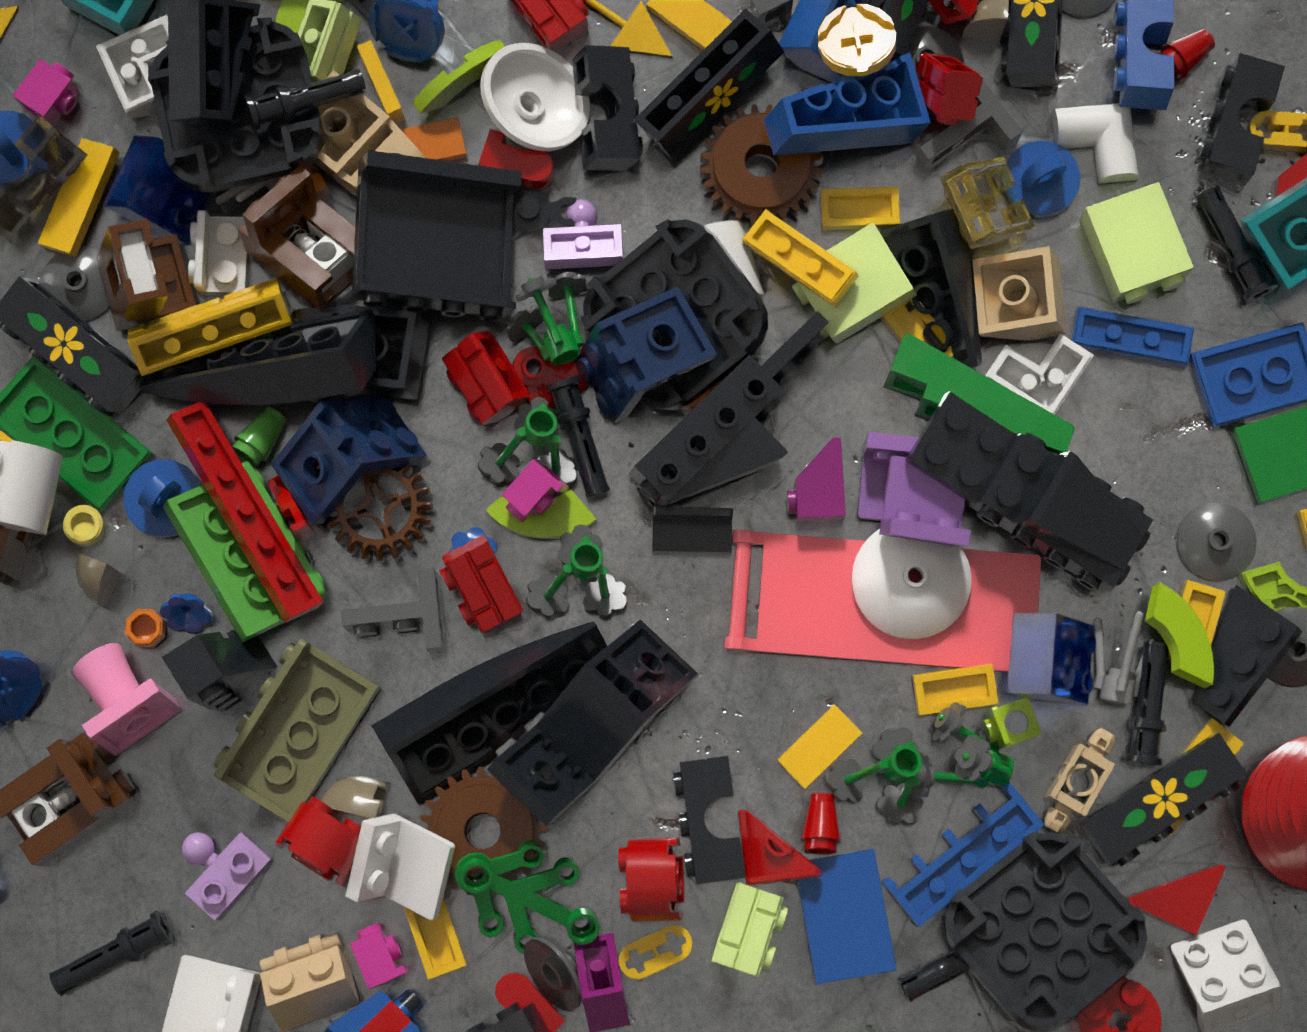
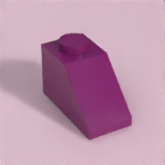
(820, 488)
(601, 984)

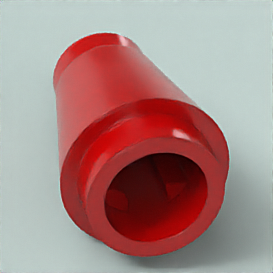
(1189, 51)
(821, 825)

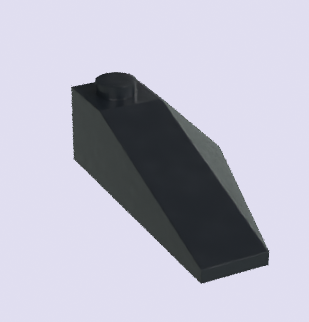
(943, 277)

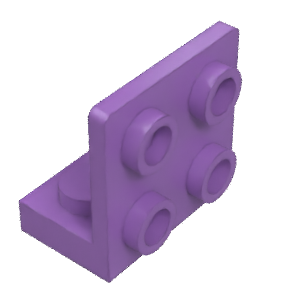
(875, 465)
(921, 507)

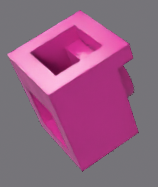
(533, 491)
(377, 956)

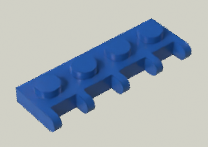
(966, 857)

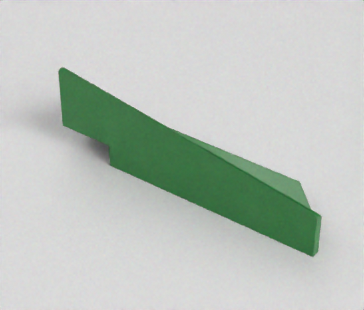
(931, 373)

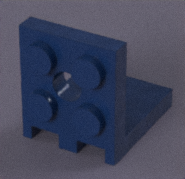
(625, 359)
(347, 442)

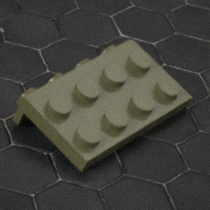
(295, 729)

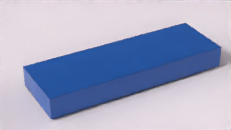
(1132, 337)

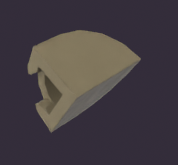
(988, 20)
(96, 579)
(357, 796)

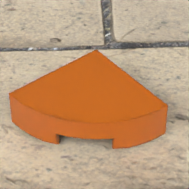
(319, 184)

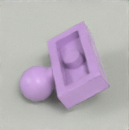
(584, 243)
(225, 873)

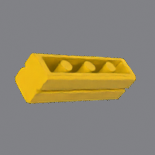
(209, 326)

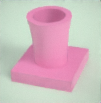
(126, 708)

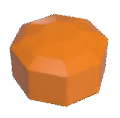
(145, 628)

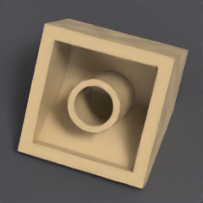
(1020, 295)

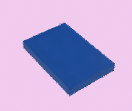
(1253, 375)
(846, 918)

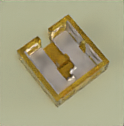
(971, 195)

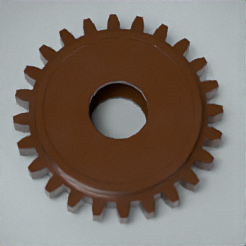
(742, 190)
(473, 798)

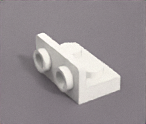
(220, 256)

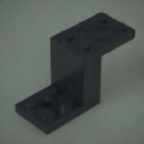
(592, 722)

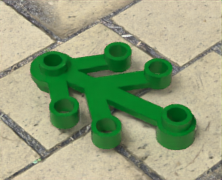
(522, 893)

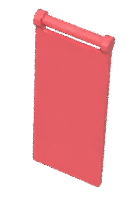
(813, 612)

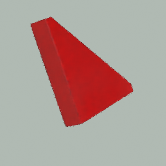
(299, 524)
(769, 856)
(1181, 900)

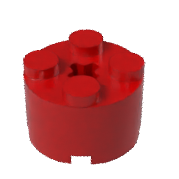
(321, 840)
(652, 879)
(1127, 997)

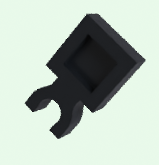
(534, 211)

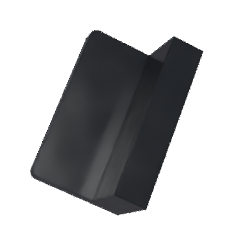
(692, 530)

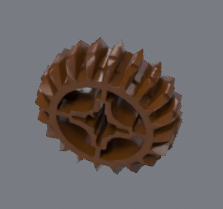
(396, 505)

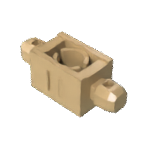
(1099, 744)

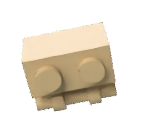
(307, 982)

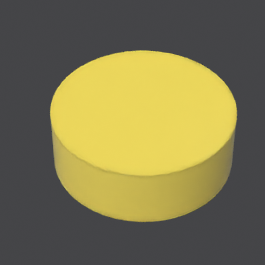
(84, 525)

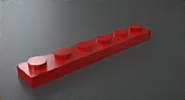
(244, 511)

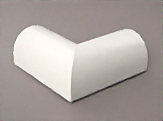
(128, 62)
(1107, 130)
(1043, 383)

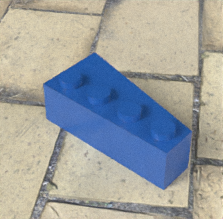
(851, 112)

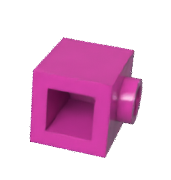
(48, 91)

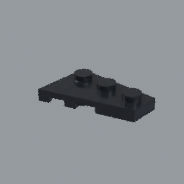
(1244, 655)

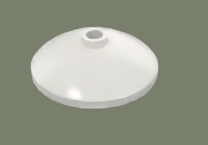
(544, 86)
(907, 607)

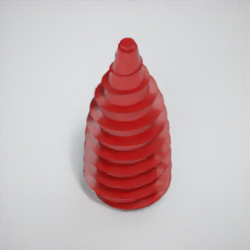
(1277, 812)

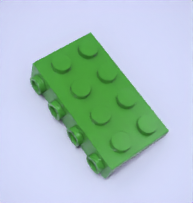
(224, 561)

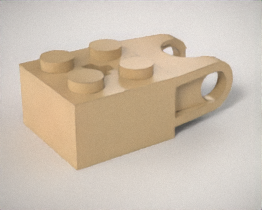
(362, 129)

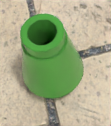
(258, 438)

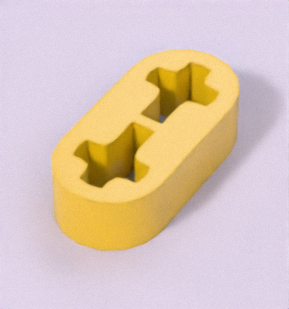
(1285, 123)
(659, 961)

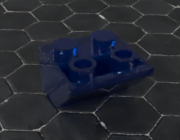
(151, 191)
(1051, 658)

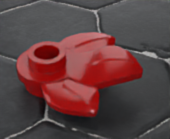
(546, 374)

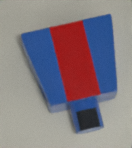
(381, 1015)

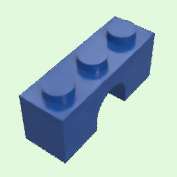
(1143, 76)

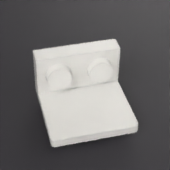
(400, 863)
(1227, 976)
(211, 997)

